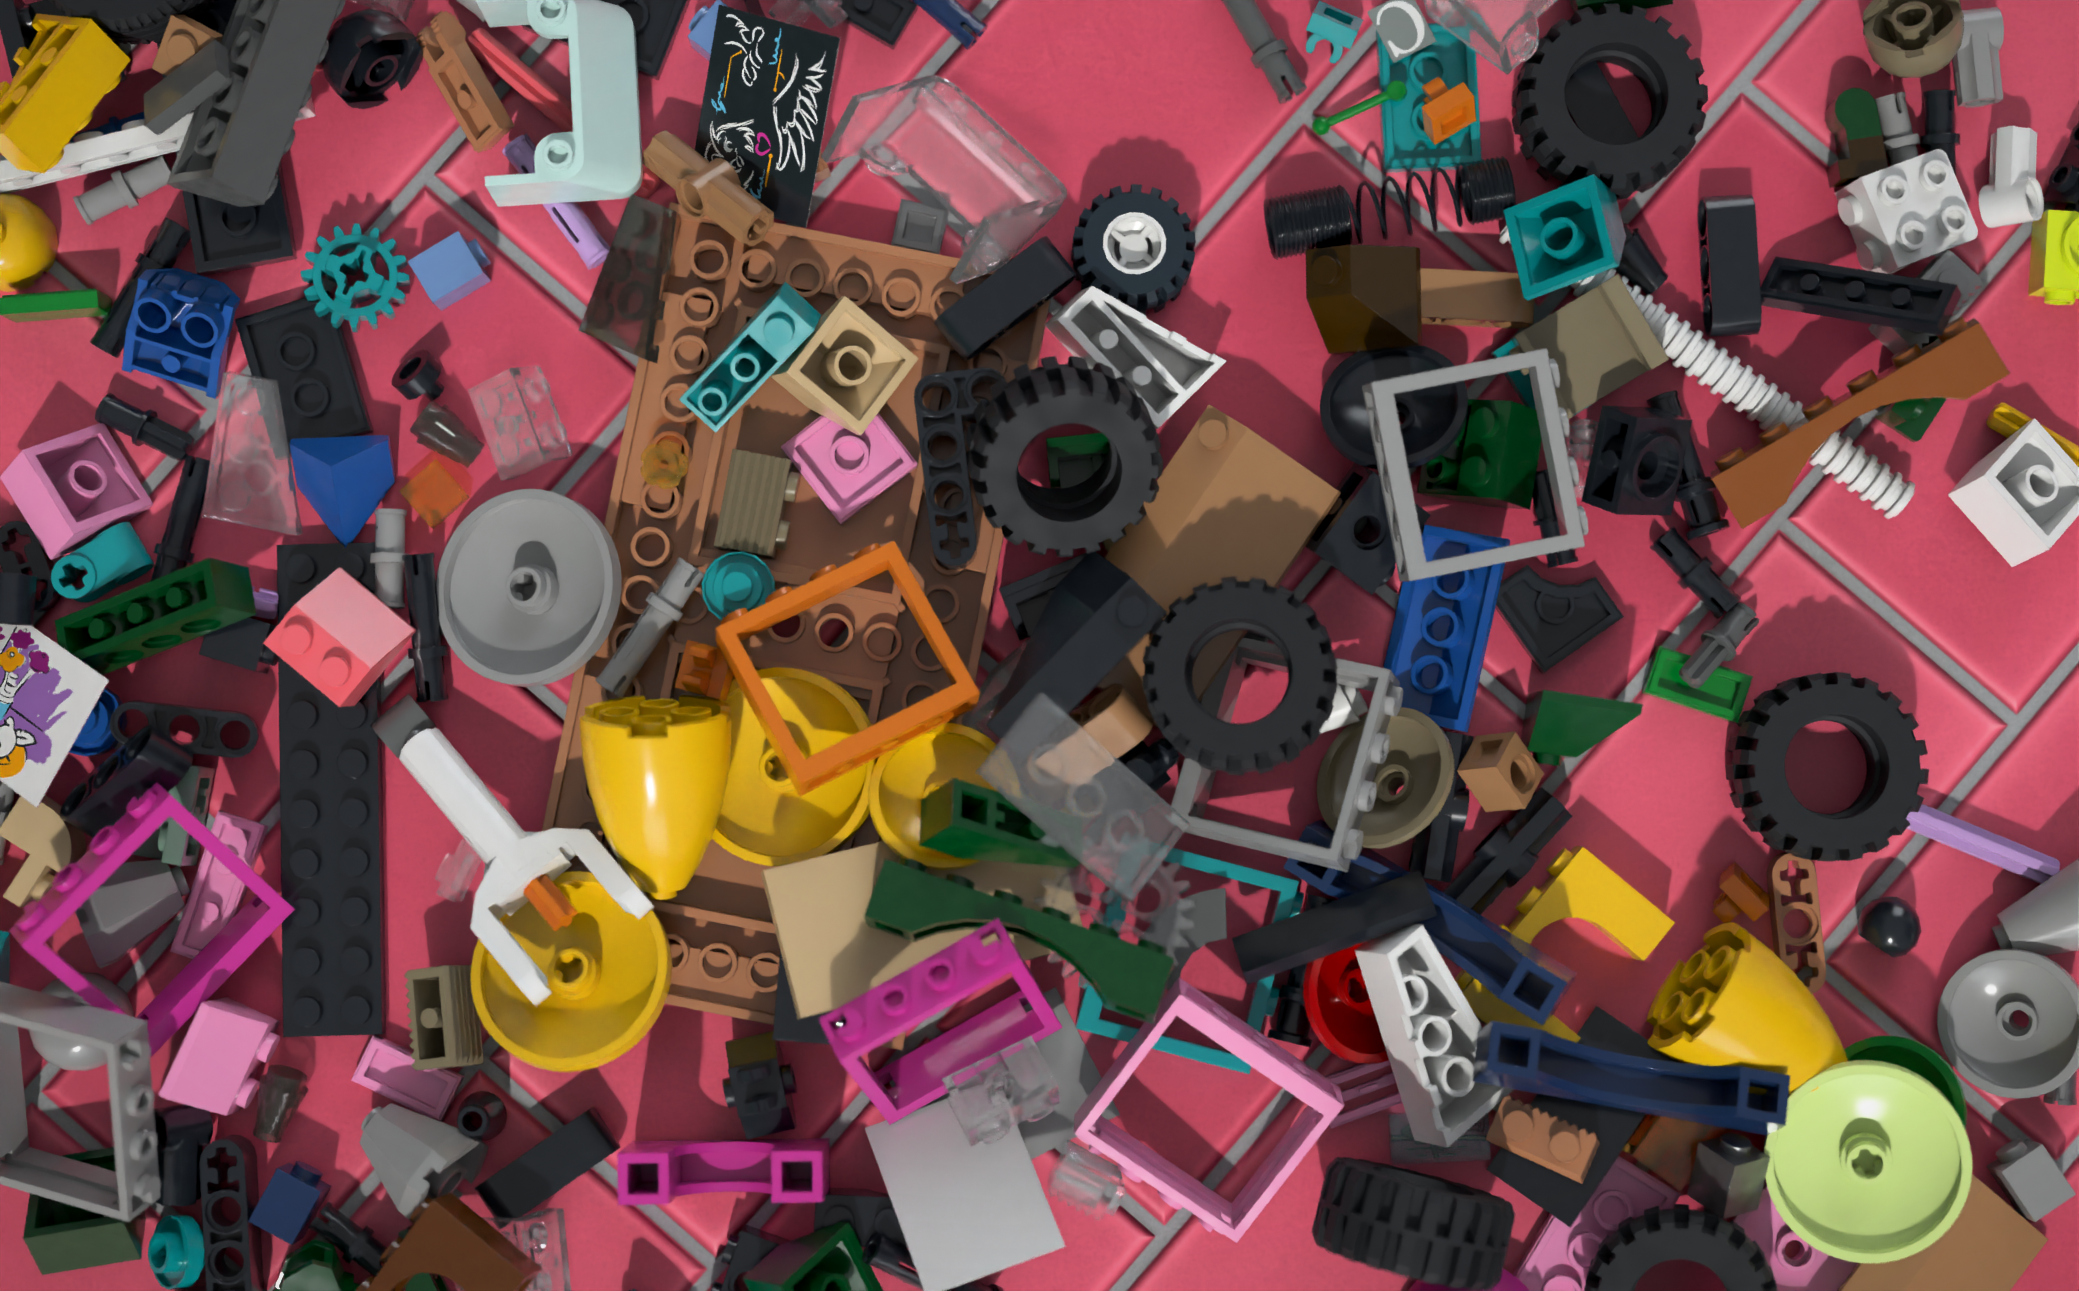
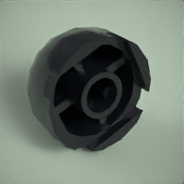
(369, 56)

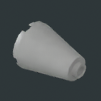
(2045, 917)

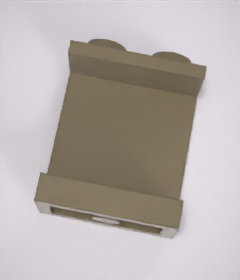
(1596, 344)

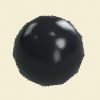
(1890, 925)

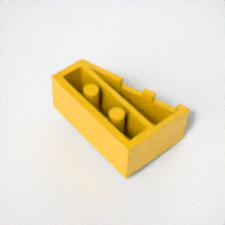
(55, 89)

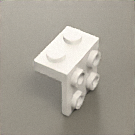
(1906, 213)

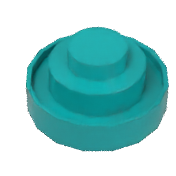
(736, 583)
(177, 1252)

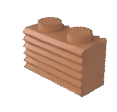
(1543, 1139)

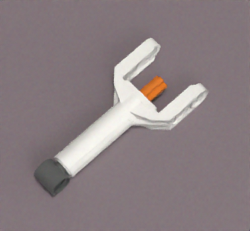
(516, 862)

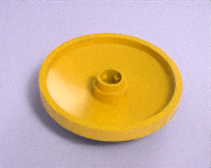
(760, 808)
(603, 975)

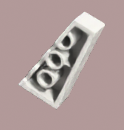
(1426, 1034)

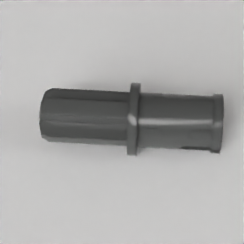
(1719, 644)

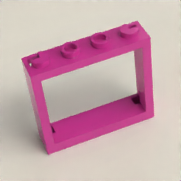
(106, 854)
(925, 992)

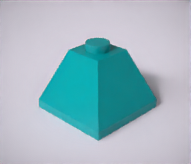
(1565, 236)

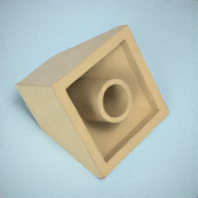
(846, 367)

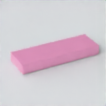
(216, 890)

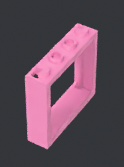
(1255, 1049)

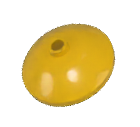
(915, 771)

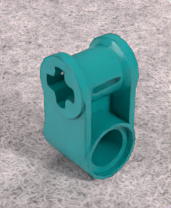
(110, 561)

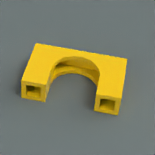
(1576, 889)

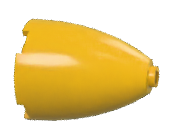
(657, 782)
(1742, 1009)

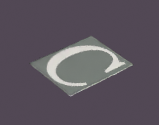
(1401, 27)

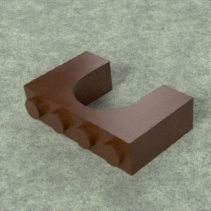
(457, 1245)

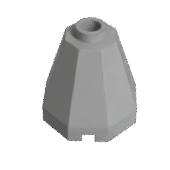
(130, 908)
(418, 1155)

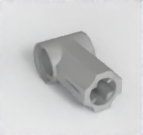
(1977, 60)

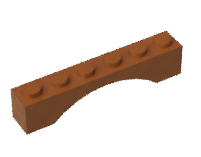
(1950, 367)

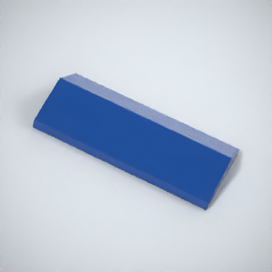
(1445, 630)

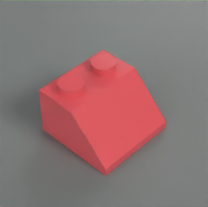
(340, 637)

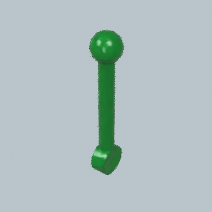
(1396, 91)

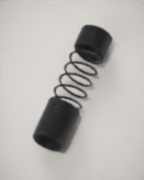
(1323, 216)

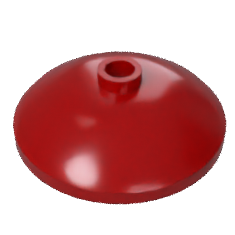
(1340, 1018)

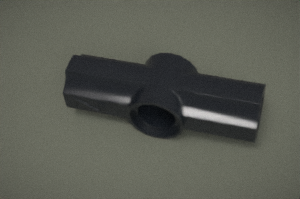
(1436, 844)
(1508, 852)

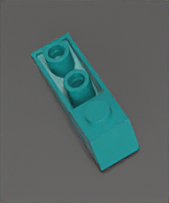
(751, 357)

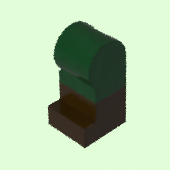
(1858, 137)

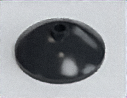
(1429, 415)

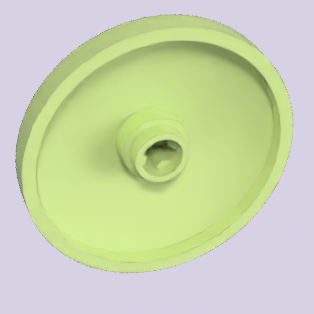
(1869, 1162)

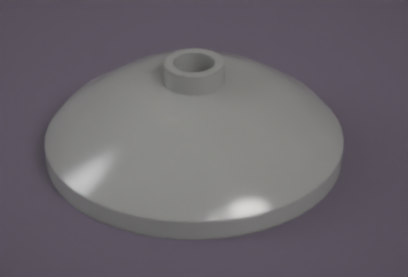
(1987, 1043)

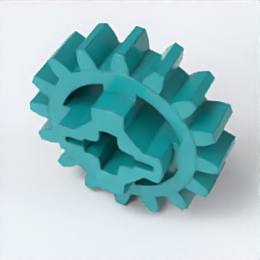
(337, 267)

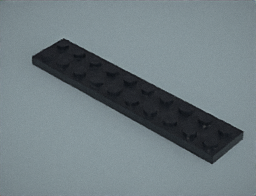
(330, 829)

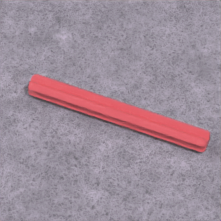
(536, 90)

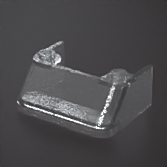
(959, 158)

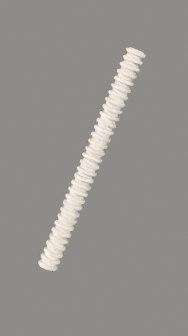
(1760, 399)

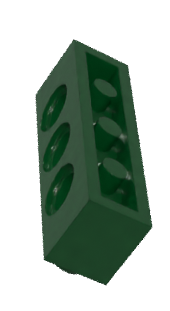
(158, 615)

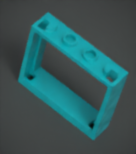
(1264, 995)

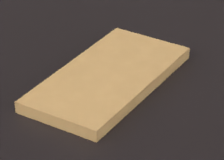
(824, 932)

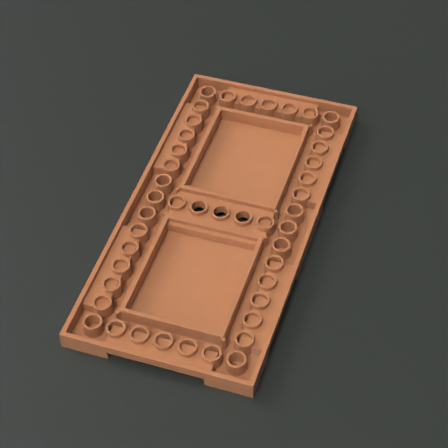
(722, 920)

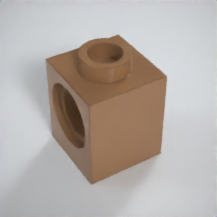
(1500, 772)

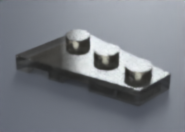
(629, 285)

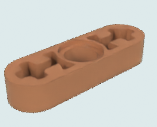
(1808, 886)

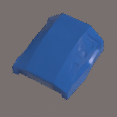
(180, 328)

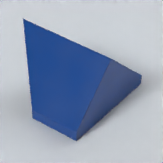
(344, 478)

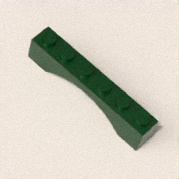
(922, 905)

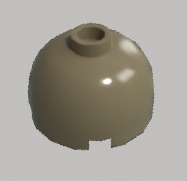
(1913, 35)

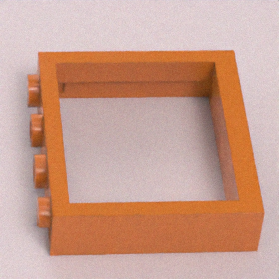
(879, 738)

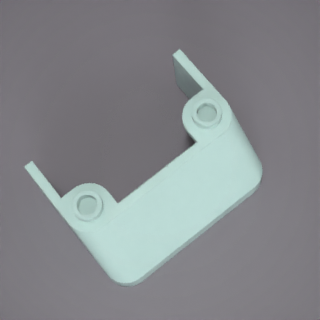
(606, 146)

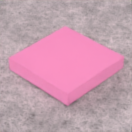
(846, 467)

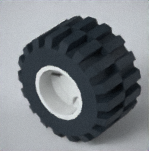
(1134, 248)

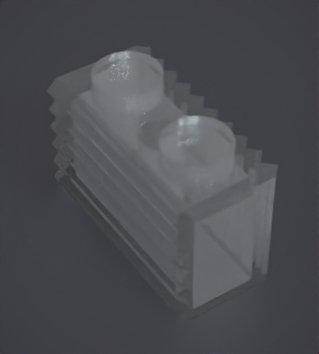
(1086, 1181)

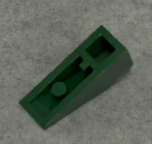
(985, 826)

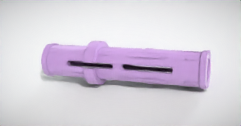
(568, 215)

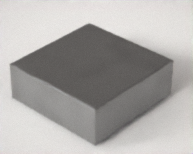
(920, 226)

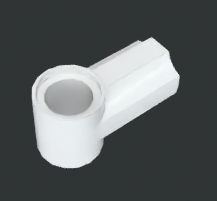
(2012, 189)

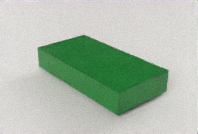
(55, 305)
(1719, 696)

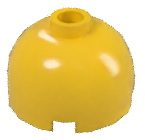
(26, 242)

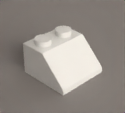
(2021, 494)

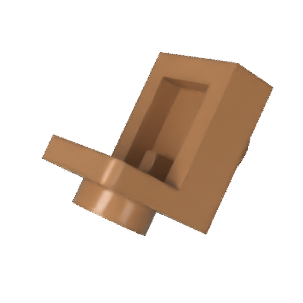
(182, 41)

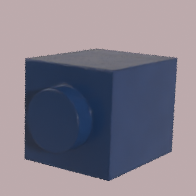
(290, 1201)

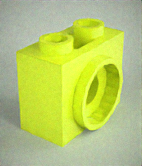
(2055, 257)

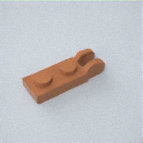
(463, 82)

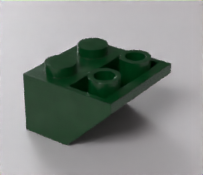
(1490, 460)

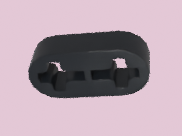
(37, 562)

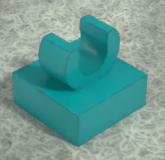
(1332, 25)

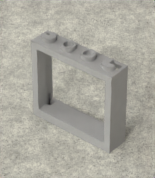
(1396, 479)
(1220, 701)
(128, 1052)

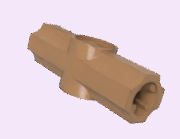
(708, 188)

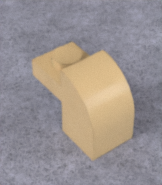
(48, 841)

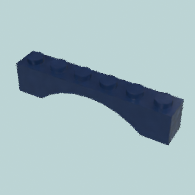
(1486, 951)
(1565, 1069)

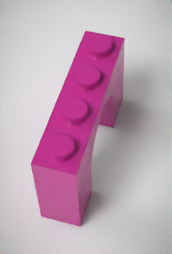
(668, 1169)

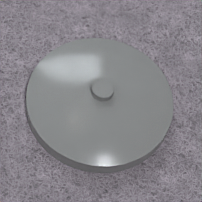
(528, 587)

